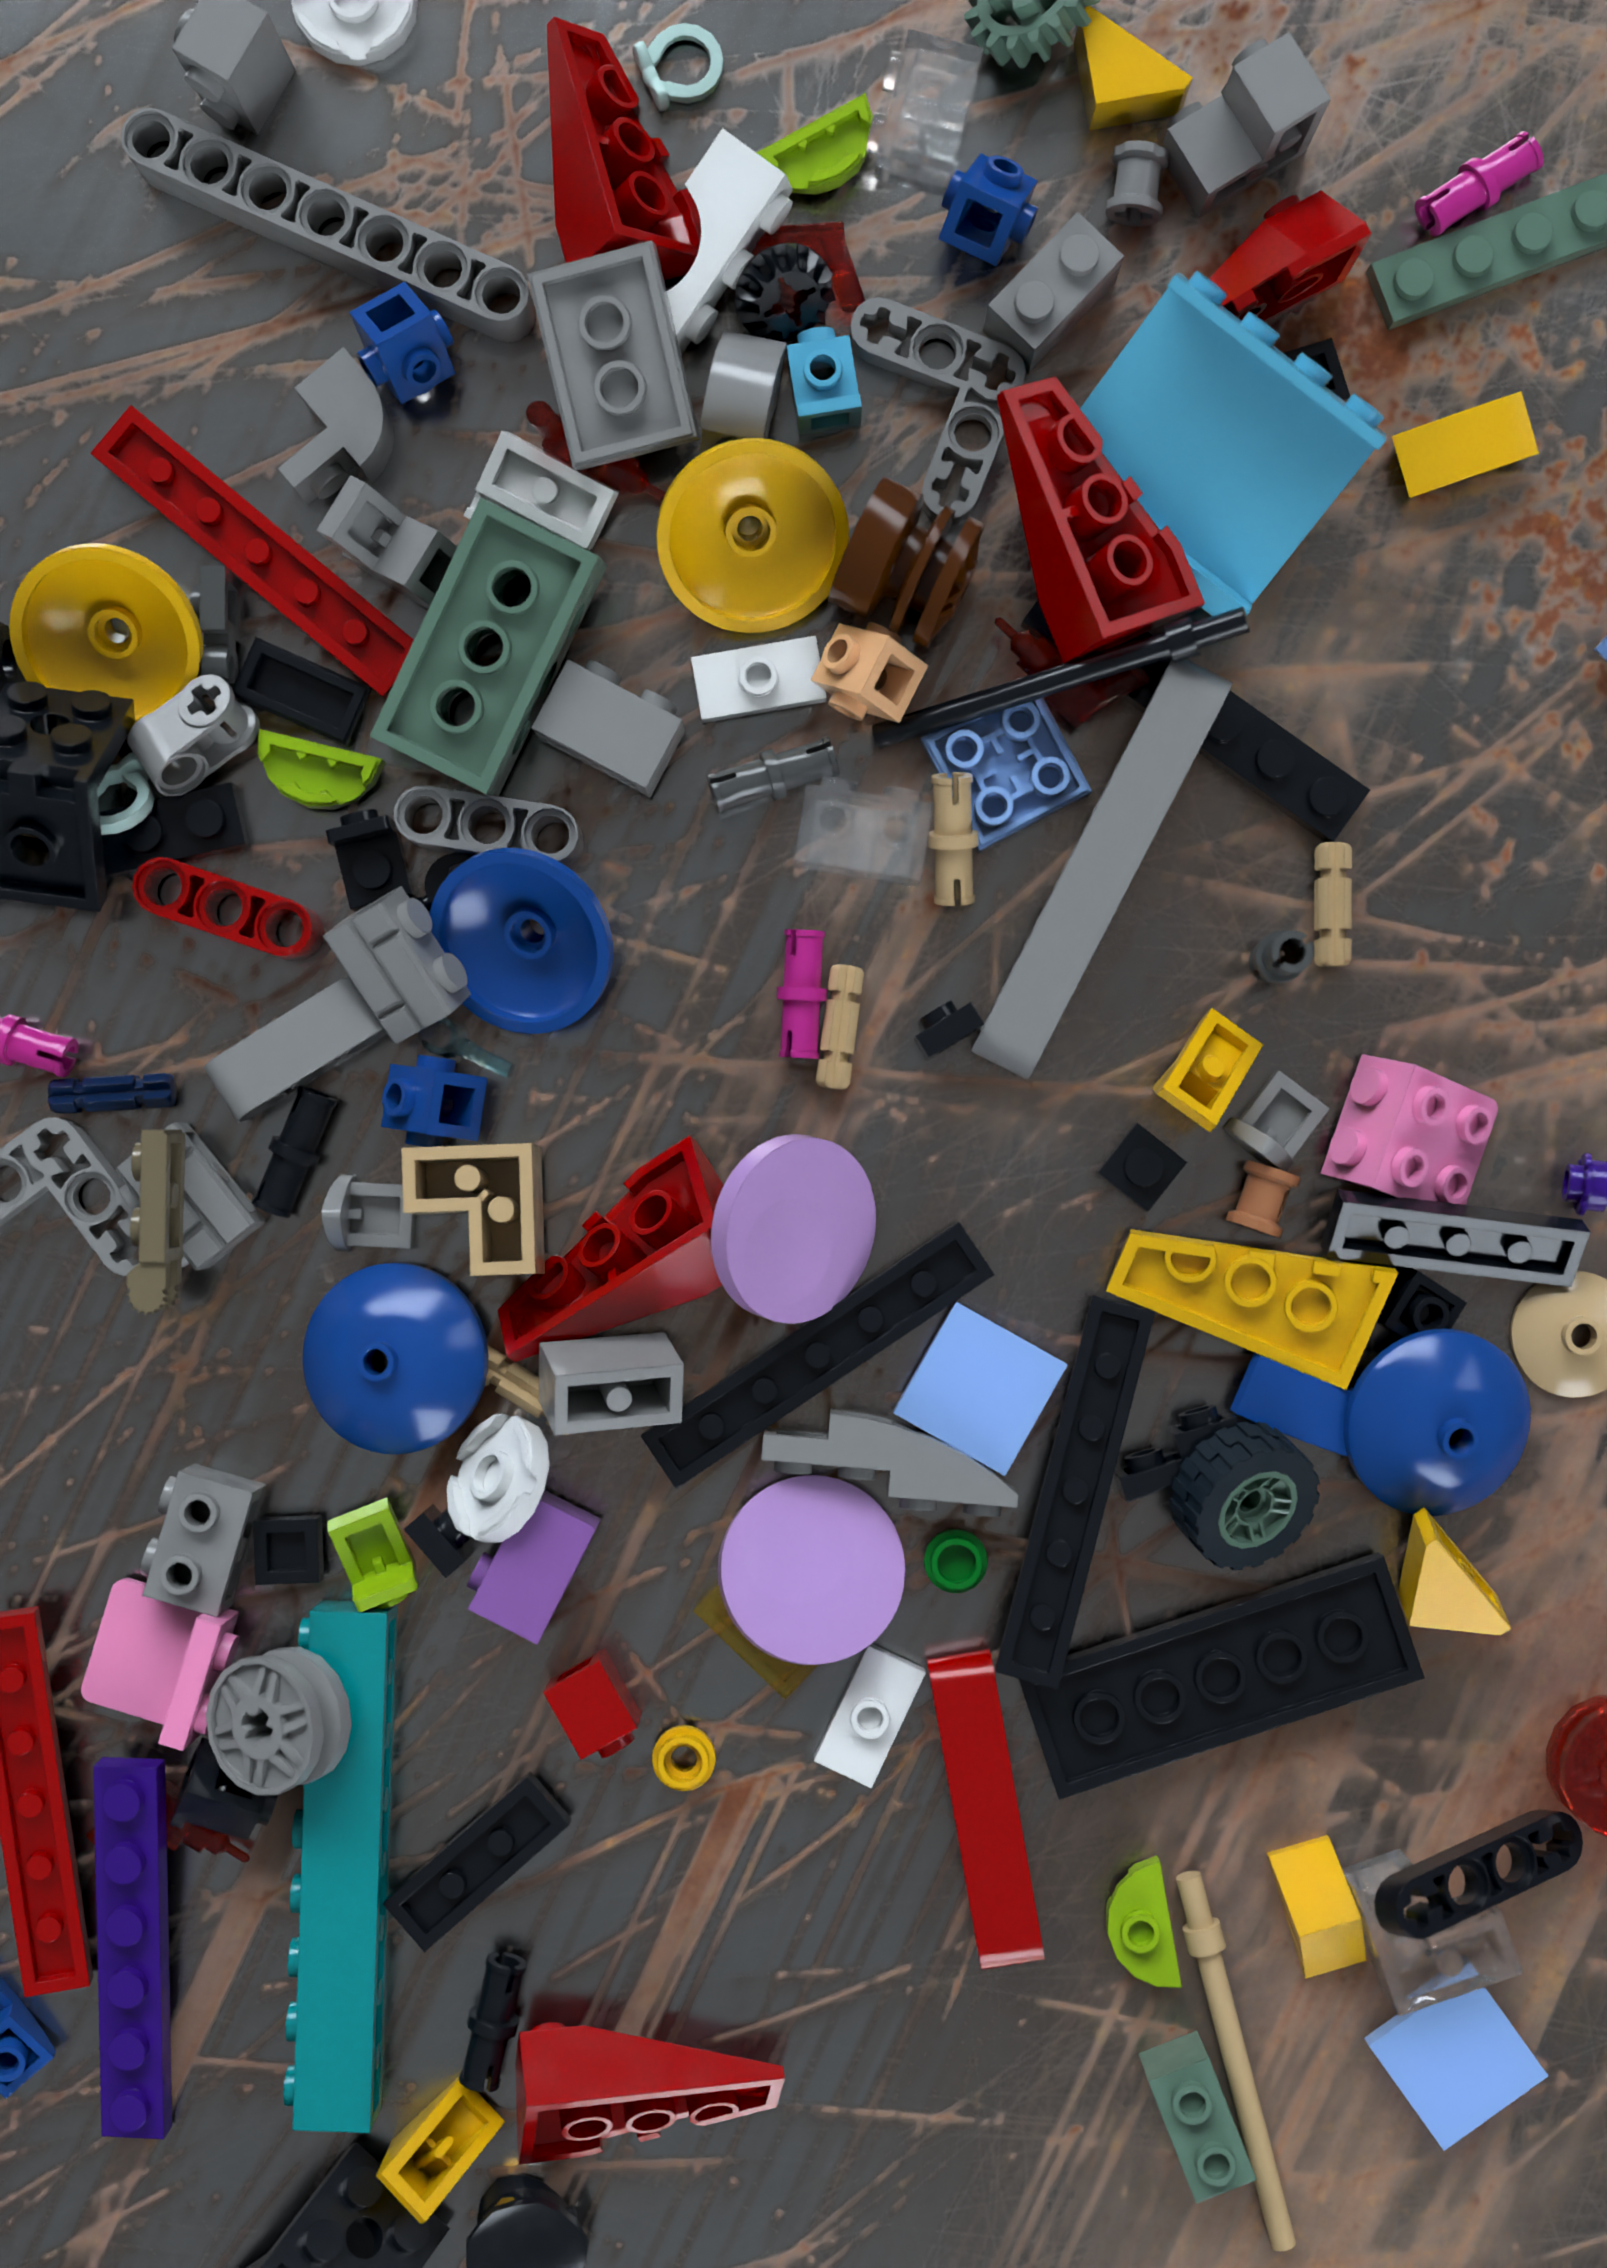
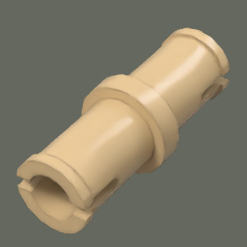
(953, 838)

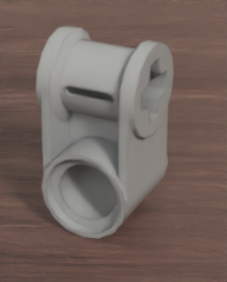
(186, 736)

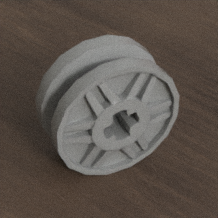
(278, 1720)

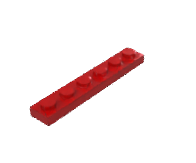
(255, 549)
(37, 1818)

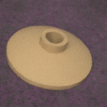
(1543, 1336)

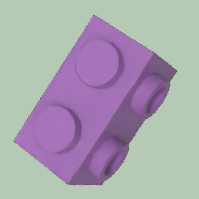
(533, 1568)

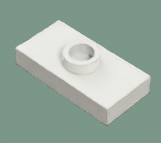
(757, 679)
(869, 1715)

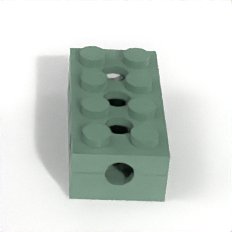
(461, 615)

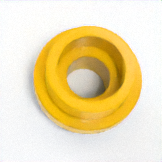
(678, 1776)

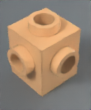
(868, 672)

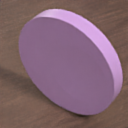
(793, 1228)
(811, 1570)

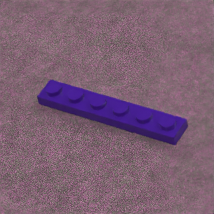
(133, 1947)

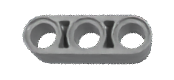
(464, 809)
(294, 1049)

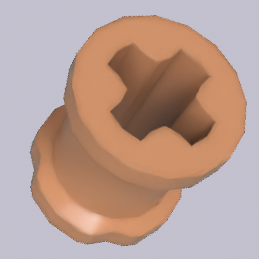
(1263, 1198)

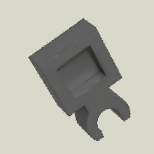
(218, 612)

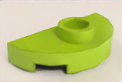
(826, 150)
(315, 772)
(1142, 1927)

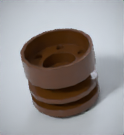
(906, 562)

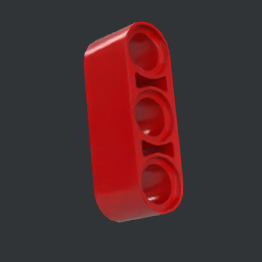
(199, 903)

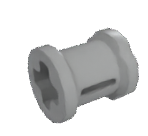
(1137, 183)

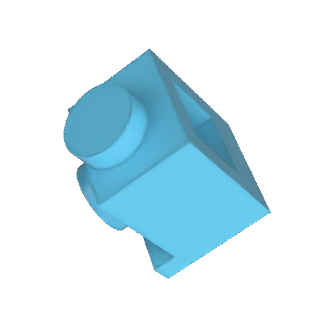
(829, 402)

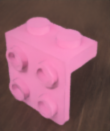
(1410, 1133)
(159, 1661)

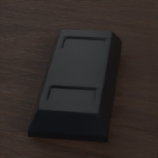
(301, 691)

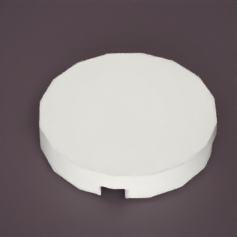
(355, 29)
(498, 1479)

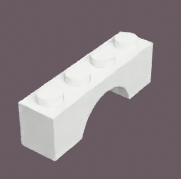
(737, 202)

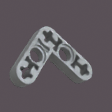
(972, 397)
(44, 1174)

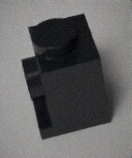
(215, 1802)

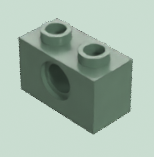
(1197, 2117)

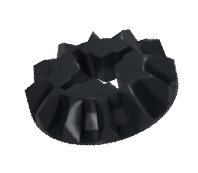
(759, 291)

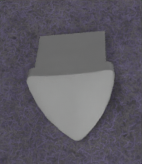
(1277, 1122)
(366, 1215)

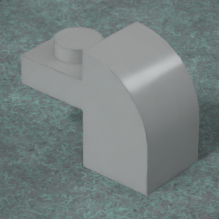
(741, 389)
(355, 430)
(387, 542)

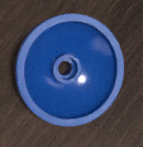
(513, 973)
(431, 1350)
(1414, 1402)

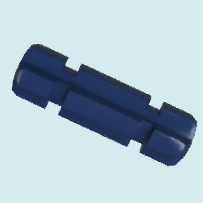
(112, 1093)

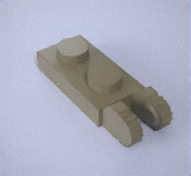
(158, 1222)

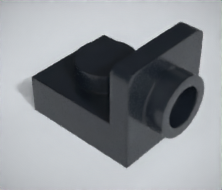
(370, 857)

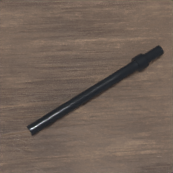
(1180, 641)

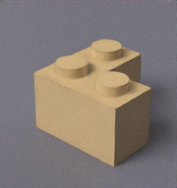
(496, 1188)

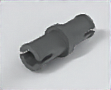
(773, 774)
(1295, 959)

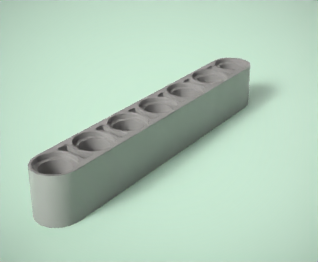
(309, 204)
(1101, 866)

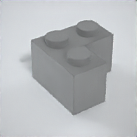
(1251, 129)

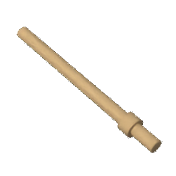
(1205, 1942)

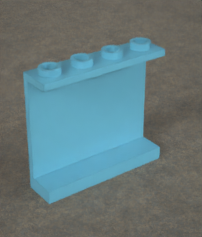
(1227, 438)

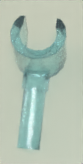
(467, 1049)

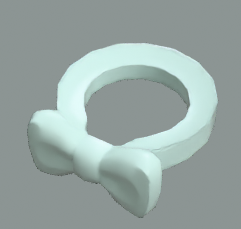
(668, 91)
(133, 774)

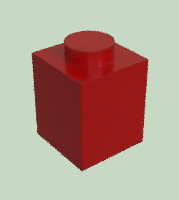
(594, 1706)

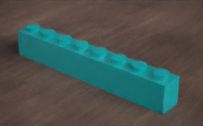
(344, 1885)

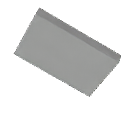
(614, 356)

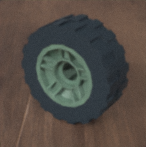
(1244, 1495)

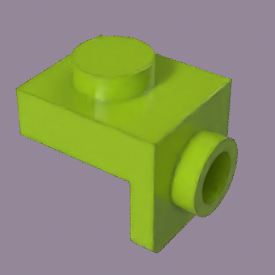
(374, 1555)

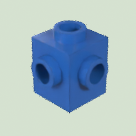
(988, 208)
(403, 343)
(433, 1102)

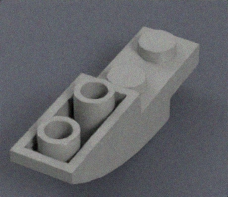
(917, 1463)

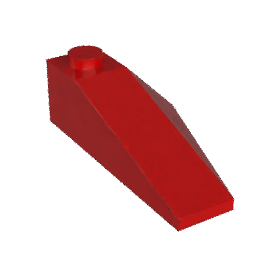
(605, 164)
(1292, 256)
(1090, 543)
(630, 1263)
(606, 2083)

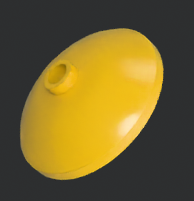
(760, 577)
(67, 633)

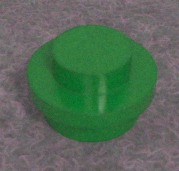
(955, 1560)

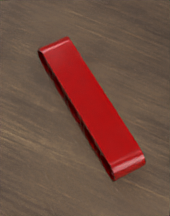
(985, 1809)

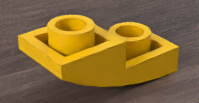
(1465, 444)

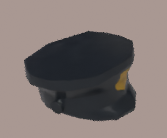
(525, 2227)

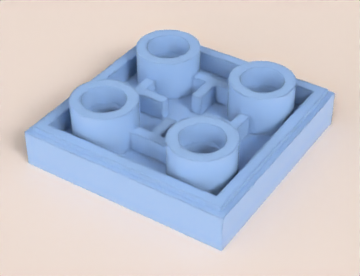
(1017, 768)
(980, 1388)
(1456, 2062)

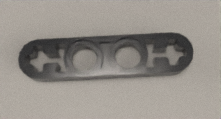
(1482, 1881)

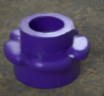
(1586, 1185)

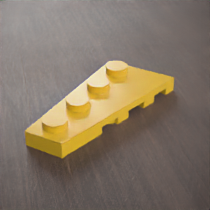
(1271, 1302)

